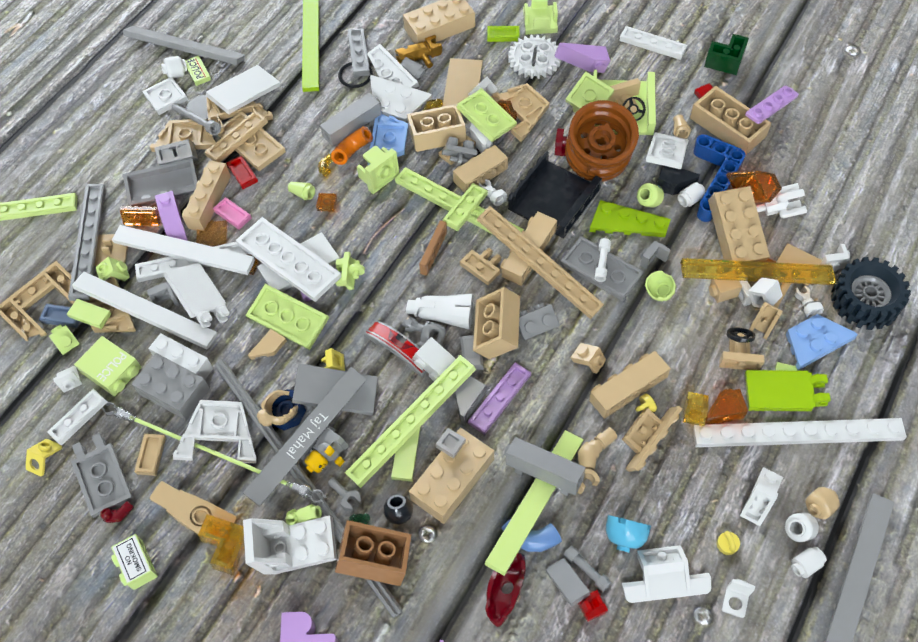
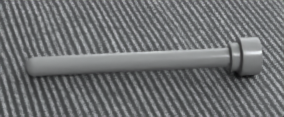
(211, 126)

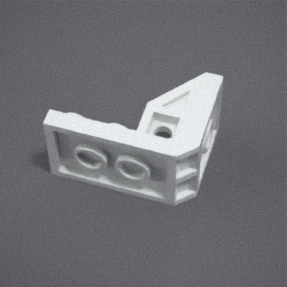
(281, 547)

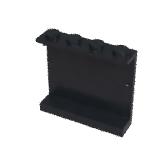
(553, 193)

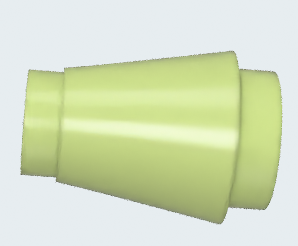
(302, 190)

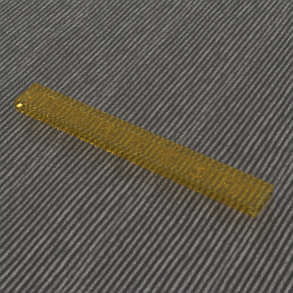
(755, 270)

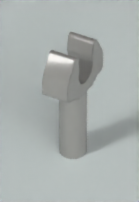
(346, 495)

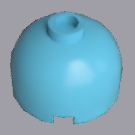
(626, 533)

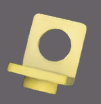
(40, 453)

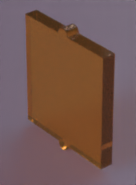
(214, 234)

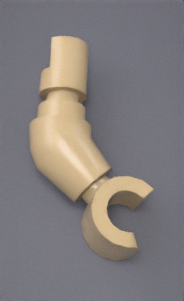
(590, 452)

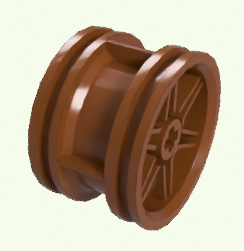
(585, 153)

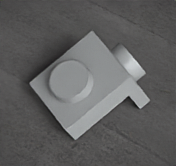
(655, 250)
(161, 293)

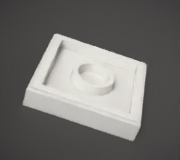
(164, 95)

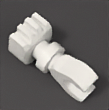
(497, 197)
(810, 307)

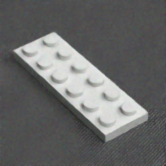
(288, 259)

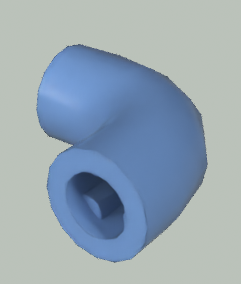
(540, 539)

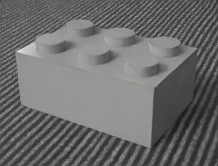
(170, 386)

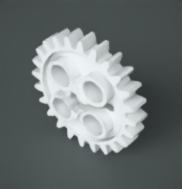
(522, 56)

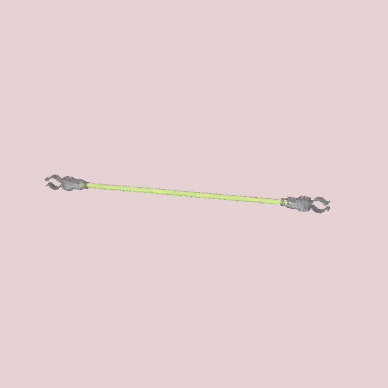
(121, 413)

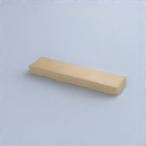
(236, 137)

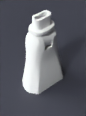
(451, 309)

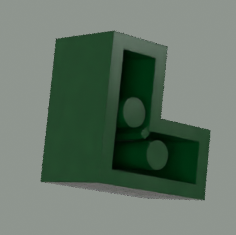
(727, 57)

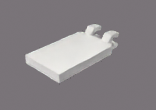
(197, 293)

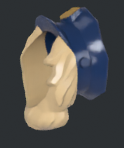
(280, 411)

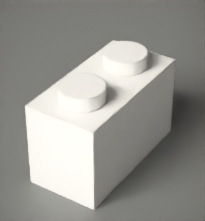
(433, 358)

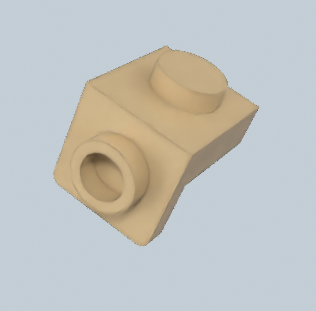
(589, 356)

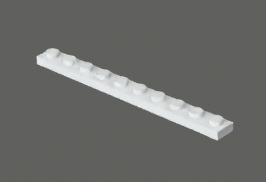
(799, 432)

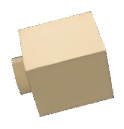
(724, 289)

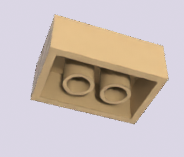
(434, 126)
(496, 323)

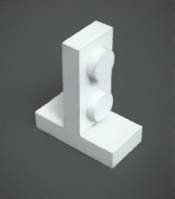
(762, 496)

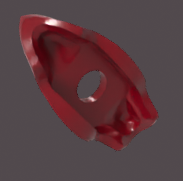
(500, 604)

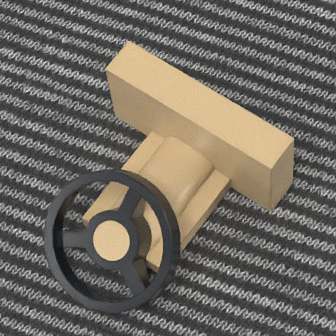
(624, 94)
(739, 351)

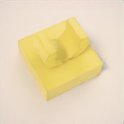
(334, 360)

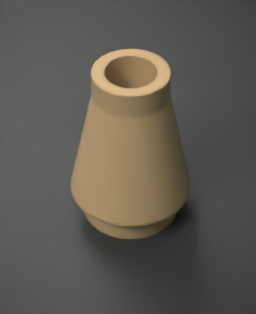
(681, 128)

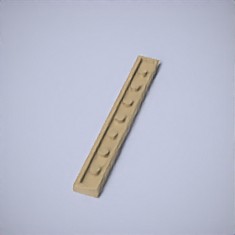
(540, 262)

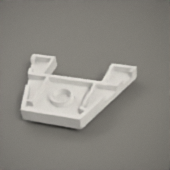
(217, 422)

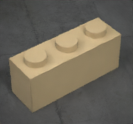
(483, 166)

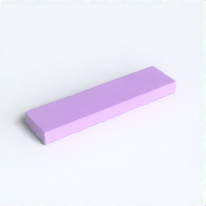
(499, 398)

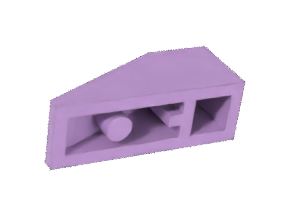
(584, 56)
(171, 215)

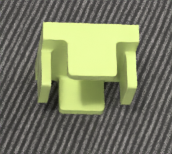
(540, 17)
(588, 90)
(381, 170)

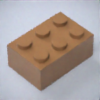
(373, 553)

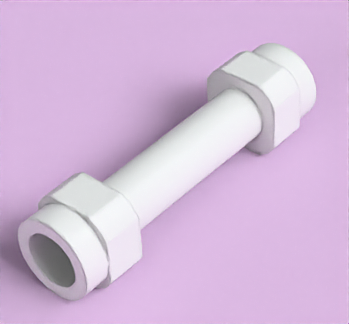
(601, 271)

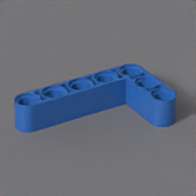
(721, 154)

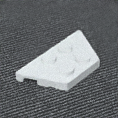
(397, 98)

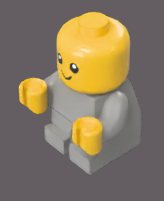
(326, 449)

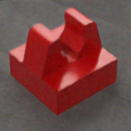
(593, 606)

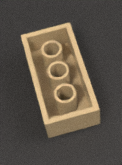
(439, 19)
(727, 120)
(738, 225)
(450, 479)

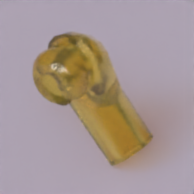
(431, 104)
(323, 165)

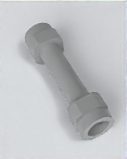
(573, 555)

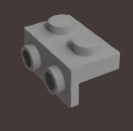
(537, 320)

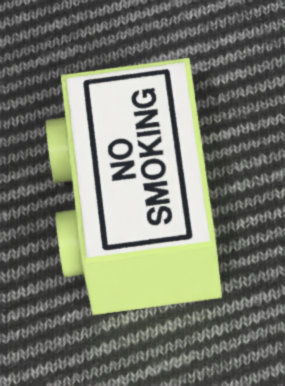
(133, 562)

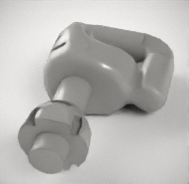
(427, 330)

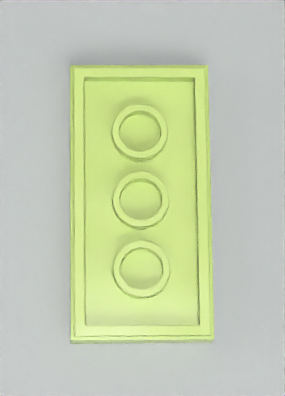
(287, 316)

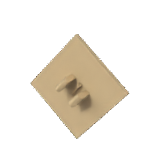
(107, 247)

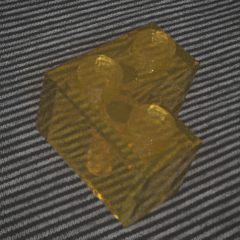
(229, 542)

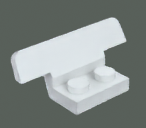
(665, 576)

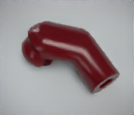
(113, 516)

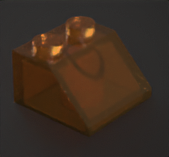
(763, 184)

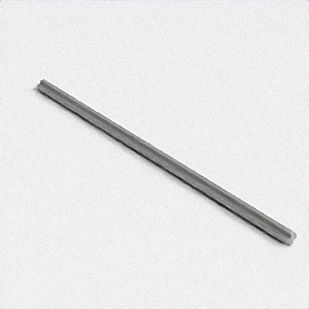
(300, 476)

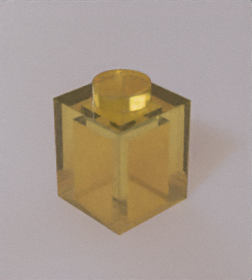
(695, 408)

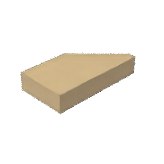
(268, 346)

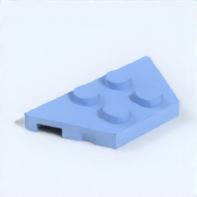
(390, 133)
(816, 338)

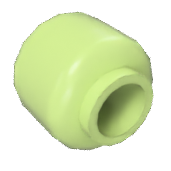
(650, 195)

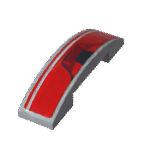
(395, 342)

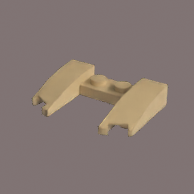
(14, 307)

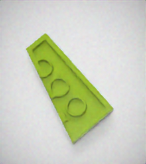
(618, 218)

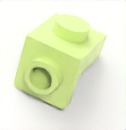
(113, 268)
(63, 339)

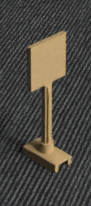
(769, 314)

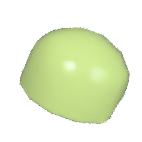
(660, 286)

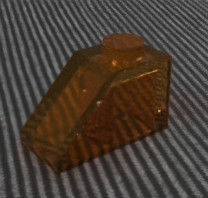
(727, 407)

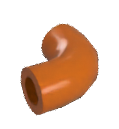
(350, 145)

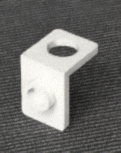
(68, 379)
(738, 589)

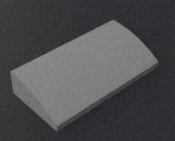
(146, 183)

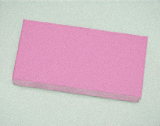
(232, 213)

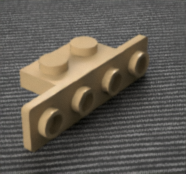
(646, 434)

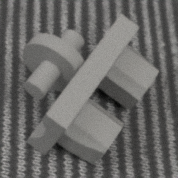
(457, 153)

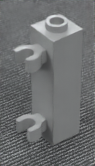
(351, 119)
(544, 466)

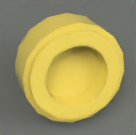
(646, 402)
(728, 543)

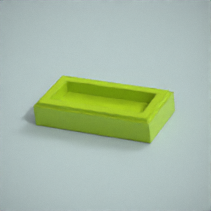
(503, 33)

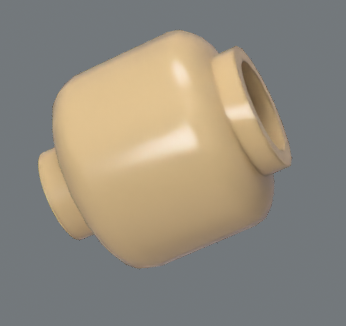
(822, 502)

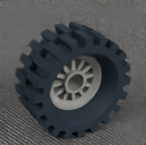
(870, 293)

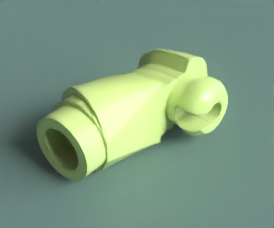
(303, 514)

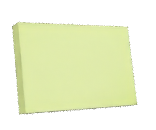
(486, 115)

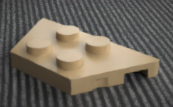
(182, 130)
(118, 321)

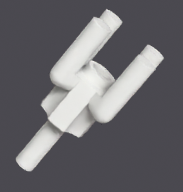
(781, 205)

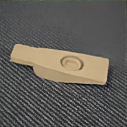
(187, 508)

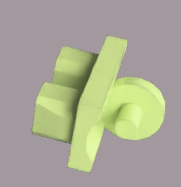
(350, 270)

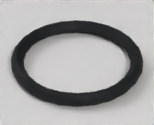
(350, 85)

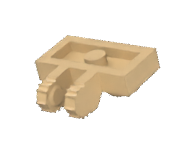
(480, 266)

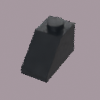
(675, 180)

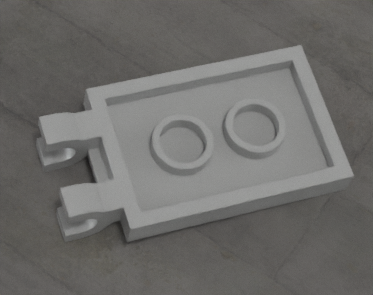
(100, 476)

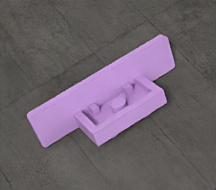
(771, 104)

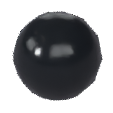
(398, 509)

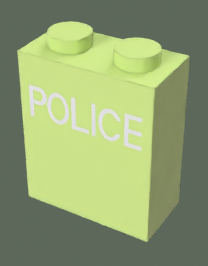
(108, 366)

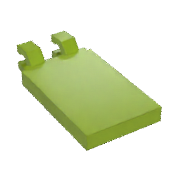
(784, 390)

